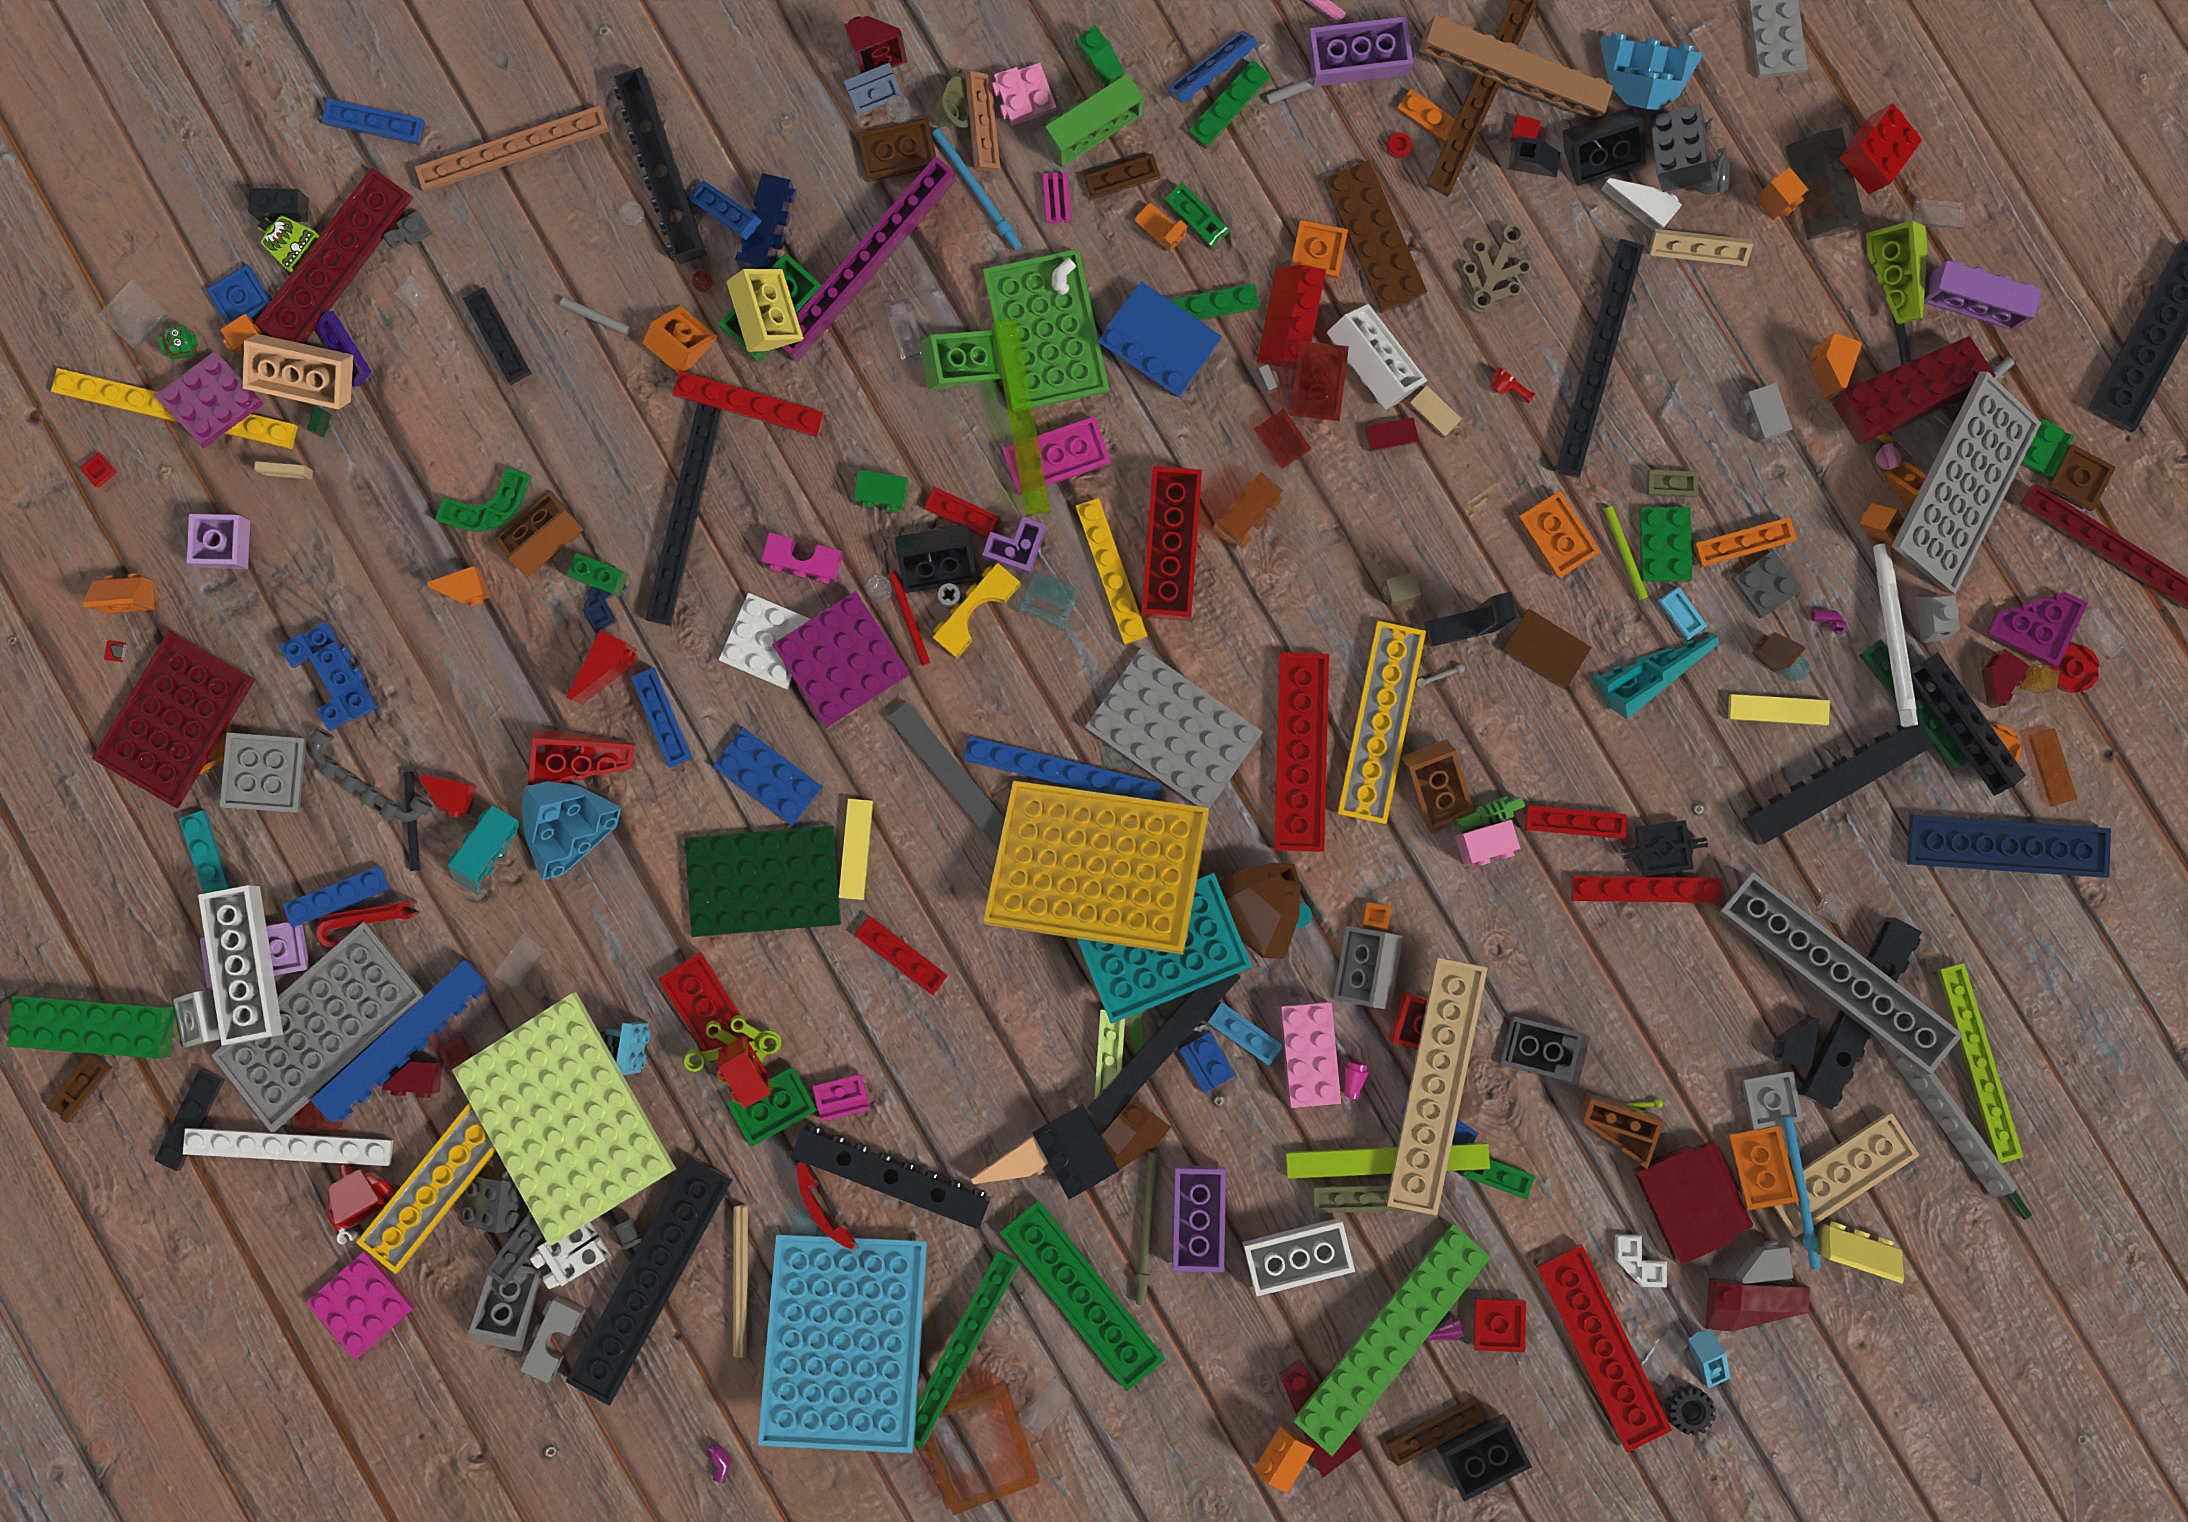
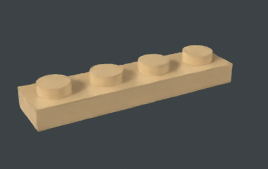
(1700, 247)

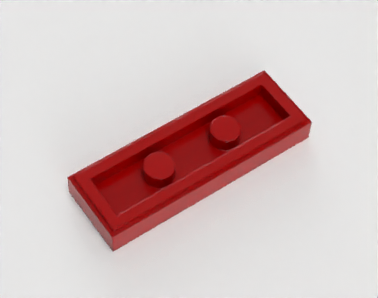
(961, 512)

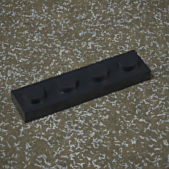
(497, 336)
(190, 1115)

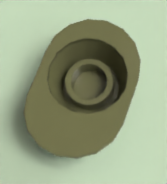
(953, 105)

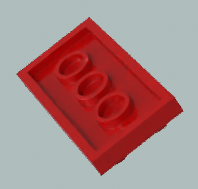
(701, 999)

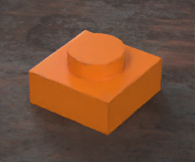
(1377, 917)

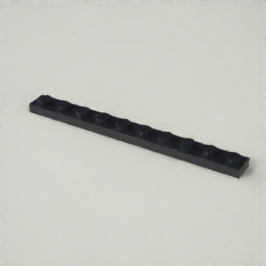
(1599, 358)
(684, 515)

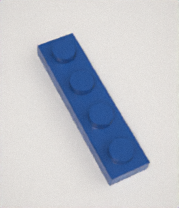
(1212, 66)
(373, 121)
(724, 210)
(661, 717)
(336, 897)

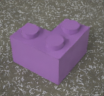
(1016, 553)

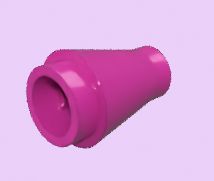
(1355, 1076)

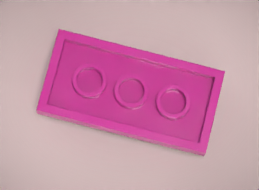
(1065, 452)

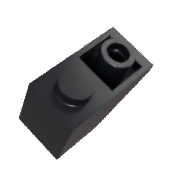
(1534, 157)

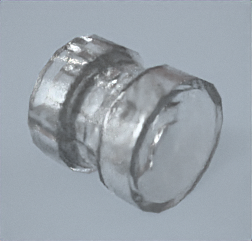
(898, 115)
(877, 584)

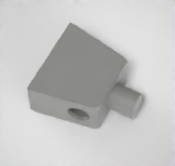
(1937, 617)

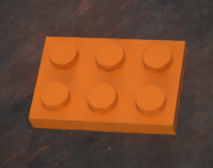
(1559, 534)
(1763, 1168)

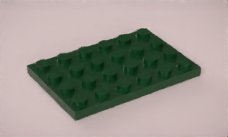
(762, 881)

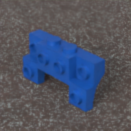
(336, 669)

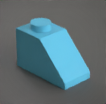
(1709, 1357)

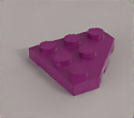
(2040, 627)

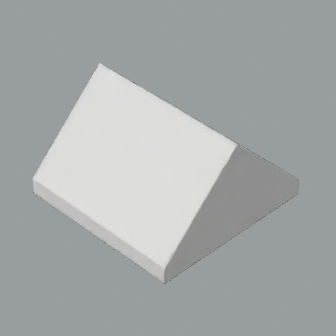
(197, 1018)

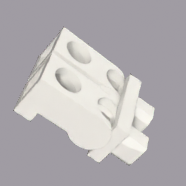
(565, 1261)

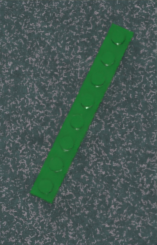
(962, 1345)

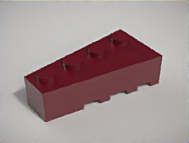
(1299, 1388)

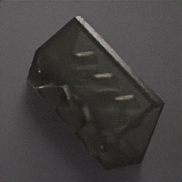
(1832, 195)

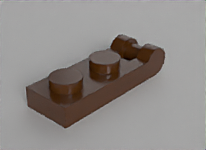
(79, 1086)

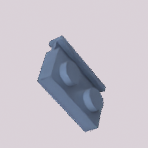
(872, 88)

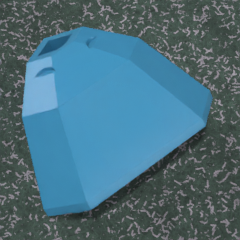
(1647, 72)
(564, 824)

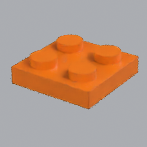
(1320, 247)

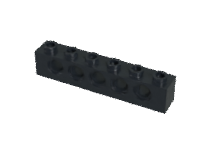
(1966, 724)

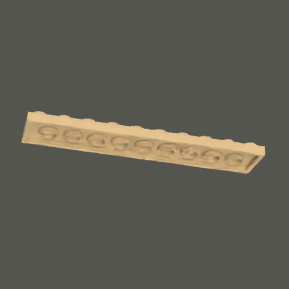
(1436, 1086)

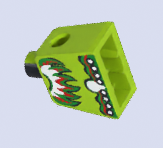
(287, 240)

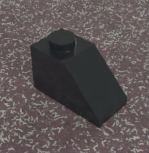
(1798, 1043)

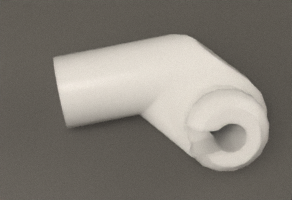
(1059, 276)

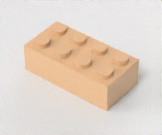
(297, 371)

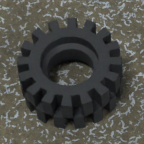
(1675, 1410)

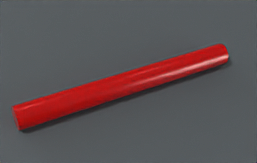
(909, 618)

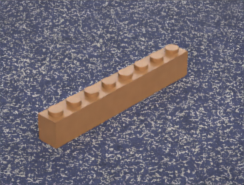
(1516, 67)

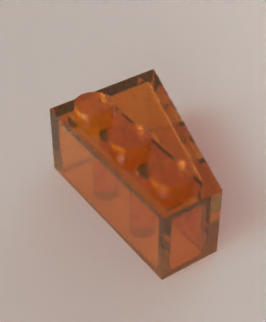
(1248, 512)

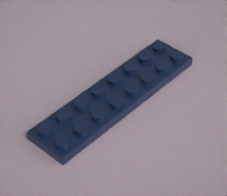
(2009, 846)

